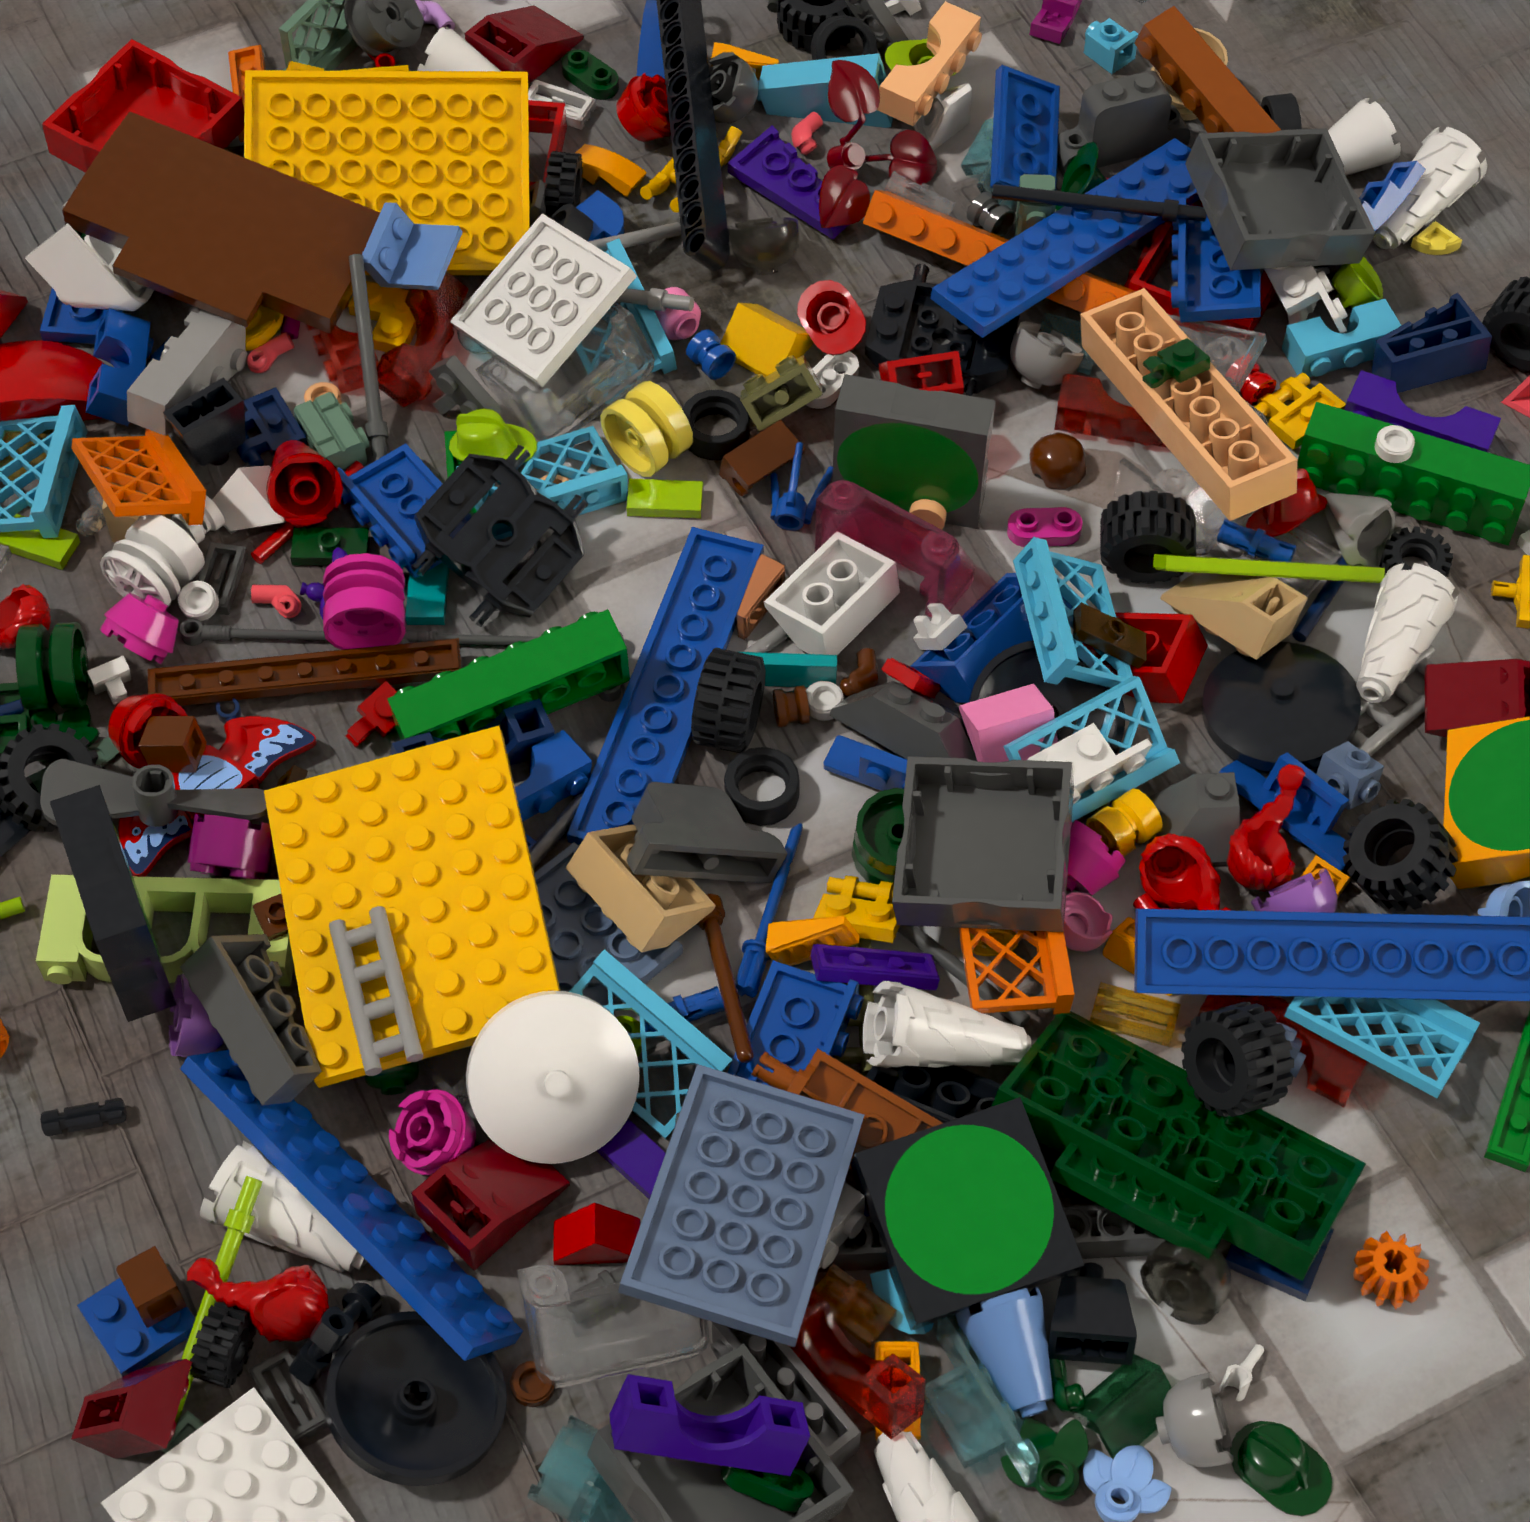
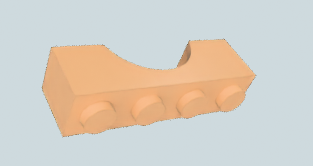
(911, 89)

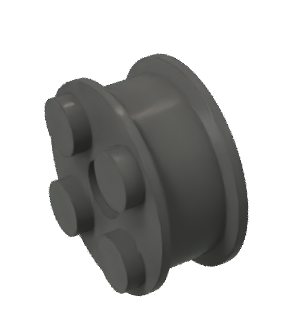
(383, 24)

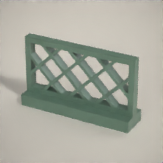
(323, 47)

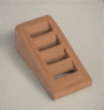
(765, 579)

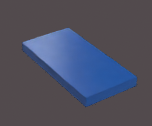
(1024, 127)

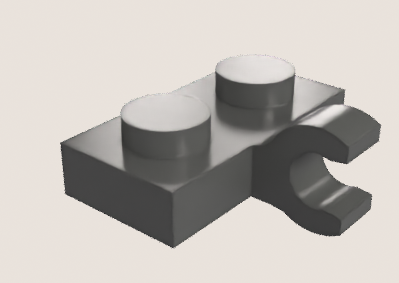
(459, 388)

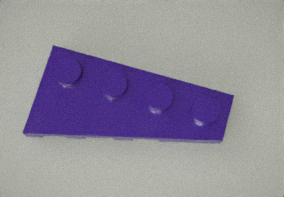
(782, 177)

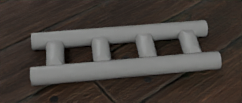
(1392, 724)
(397, 1001)

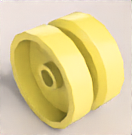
(646, 428)

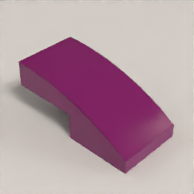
(1054, 19)

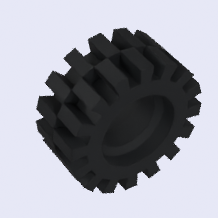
(563, 180)
(1417, 545)
(222, 1345)

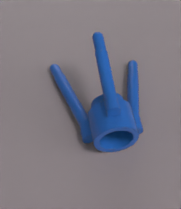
(791, 510)

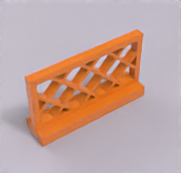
(165, 467)
(1053, 973)

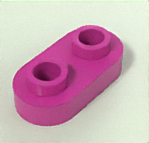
(1045, 525)

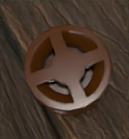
(791, 706)

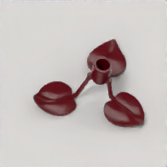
(842, 196)

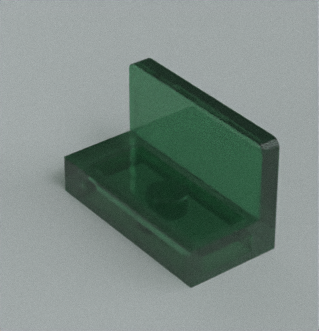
(1126, 1405)

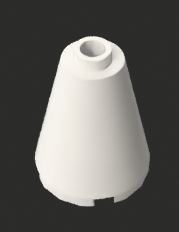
(452, 53)
(1364, 137)

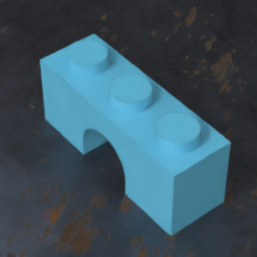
(1318, 350)

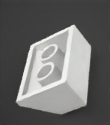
(834, 595)

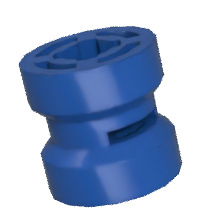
(713, 356)

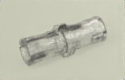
(918, 193)

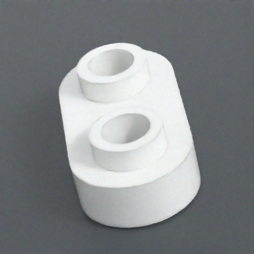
(830, 380)

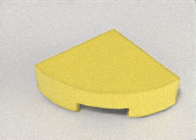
(1436, 240)

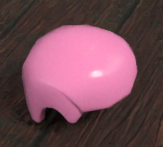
(1085, 922)

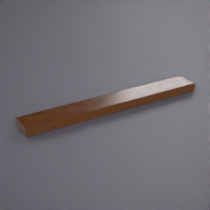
(305, 672)

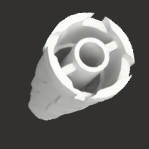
(1449, 173)
(1404, 624)
(935, 1032)
(280, 1211)
(917, 1484)

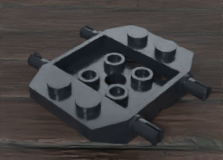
(891, 324)
(482, 558)

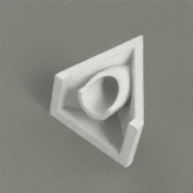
(947, 115)
(245, 500)

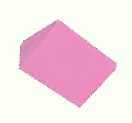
(1004, 718)

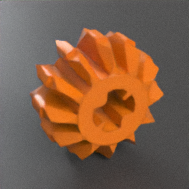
(1401, 1258)

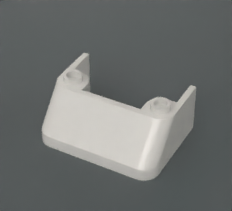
(84, 272)

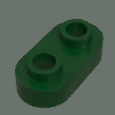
(590, 74)
(774, 1489)

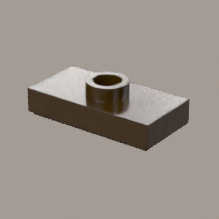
(1109, 635)

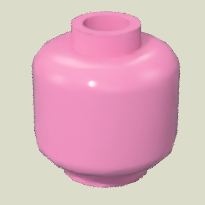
(679, 323)

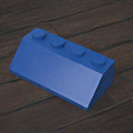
(993, 625)

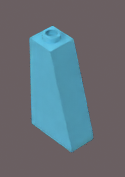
(802, 88)

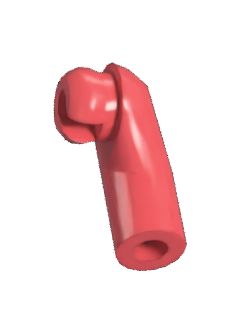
(803, 131)
(280, 596)

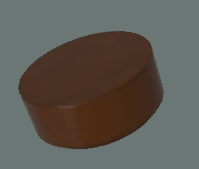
(528, 1388)

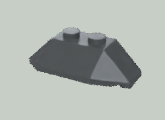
(906, 722)

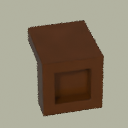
(173, 743)
(151, 1286)

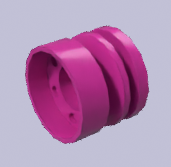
(363, 602)

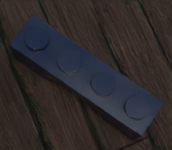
(521, 729)

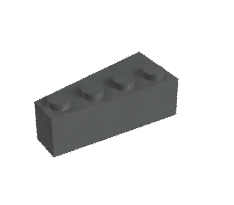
(253, 1015)

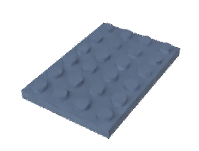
(743, 1205)

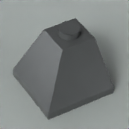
(1202, 809)

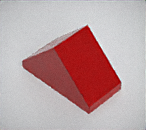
(594, 1236)

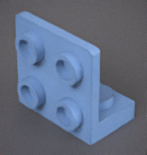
(409, 253)

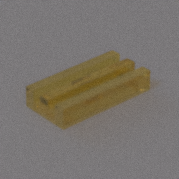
(1138, 1008)

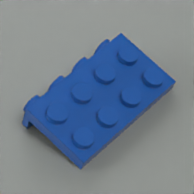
(1205, 283)
(388, 498)
(797, 1018)

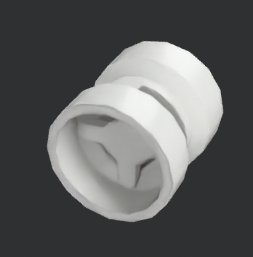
(212, 521)

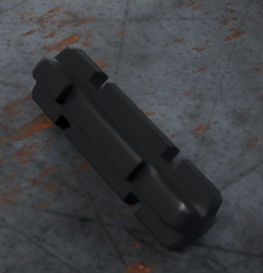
(83, 1117)

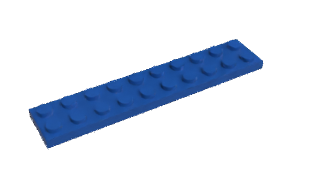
(1063, 244)
(657, 706)
(1332, 954)
(359, 1210)

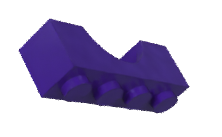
(1379, 400)
(759, 1437)

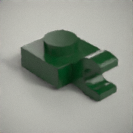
(1177, 362)

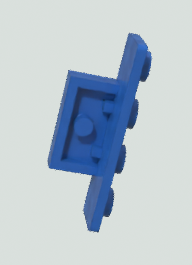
(865, 764)
(1314, 809)

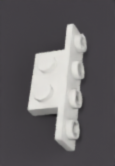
(1302, 287)
(1093, 759)

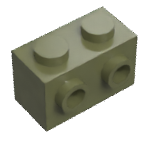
(780, 392)

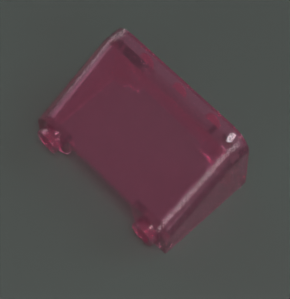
(899, 537)

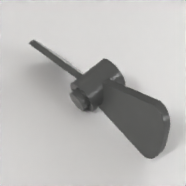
(146, 794)

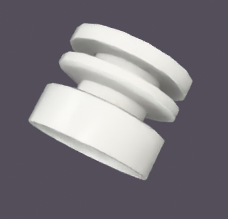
(153, 559)

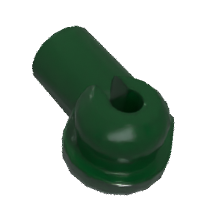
(1065, 1396)

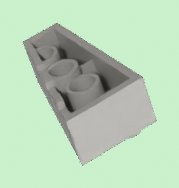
(193, 361)

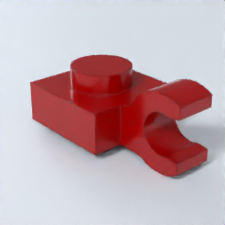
(375, 715)

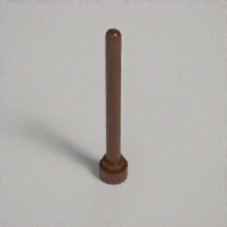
(726, 981)

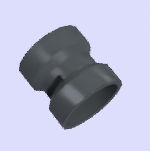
(990, 214)

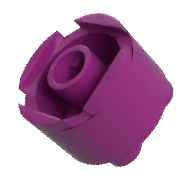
(231, 845)

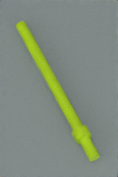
(238, 1222)

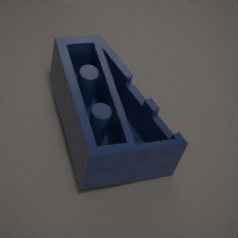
(1435, 348)

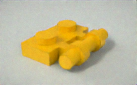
(1292, 420)
(869, 918)

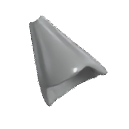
(1359, 525)

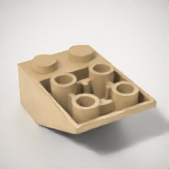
(1241, 609)

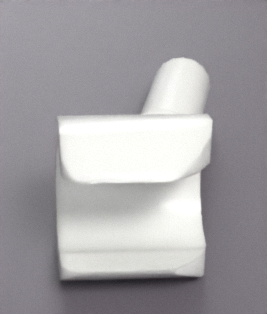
(1240, 1375)

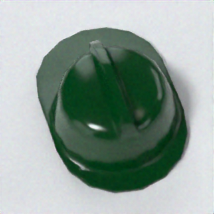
(1082, 171)
(1281, 1467)

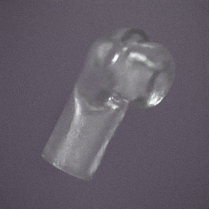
(92, 518)

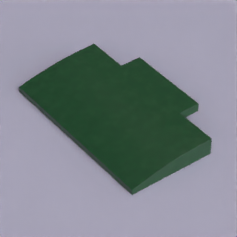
(1165, 1161)

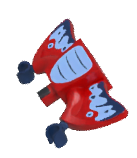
(245, 759)

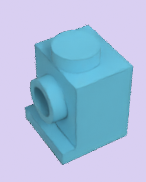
(1110, 45)

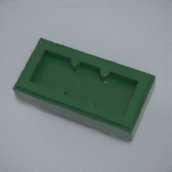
(317, 545)

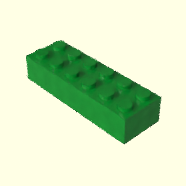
(1437, 483)
(556, 668)

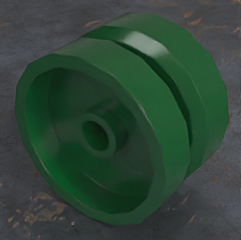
(52, 666)
(879, 836)

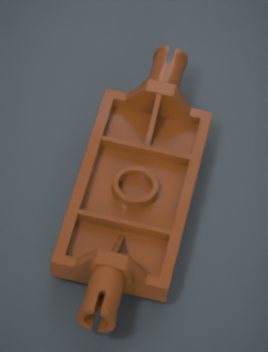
(832, 1082)

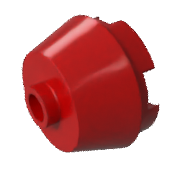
(645, 108)
(130, 720)

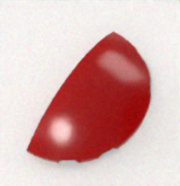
(43, 377)

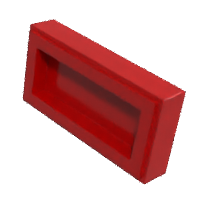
(911, 677)

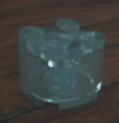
(569, 1476)

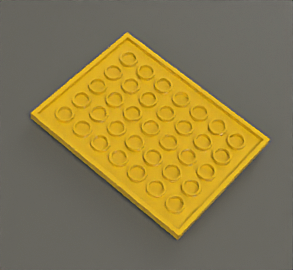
(428, 140)
(448, 859)

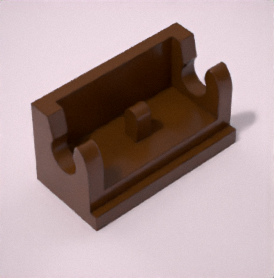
(758, 457)

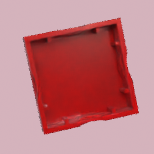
(148, 86)

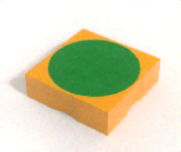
(1489, 802)

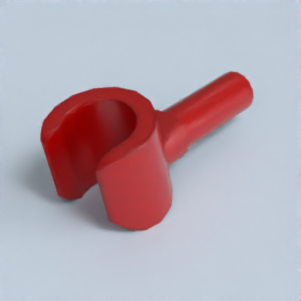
(383, 60)

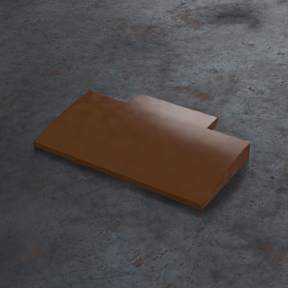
(219, 226)

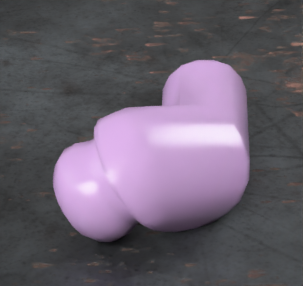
(434, 14)

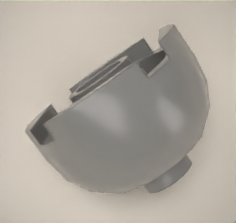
(1043, 356)
(1195, 1423)

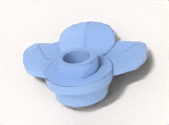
(1127, 1479)

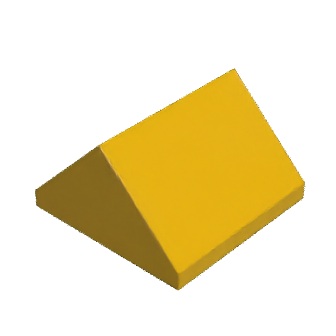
(763, 338)

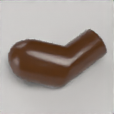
(864, 676)

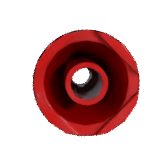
(302, 484)

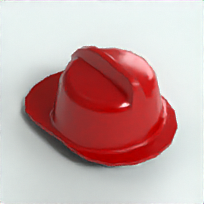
(831, 317)
(1290, 511)

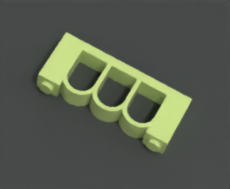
(67, 936)

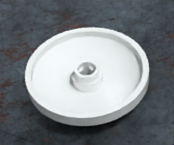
(552, 1077)

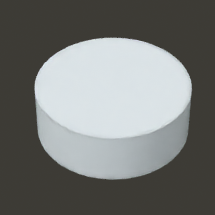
(1394, 444)
(198, 600)
(822, 698)

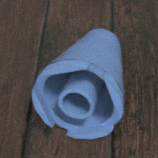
(1013, 1347)

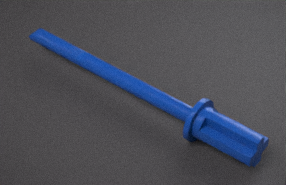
(754, 950)

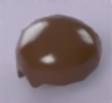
(1058, 460)

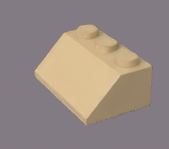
(644, 907)

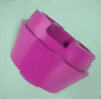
(142, 626)
(1089, 861)
(431, 1131)

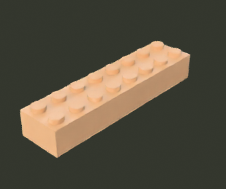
(1199, 419)

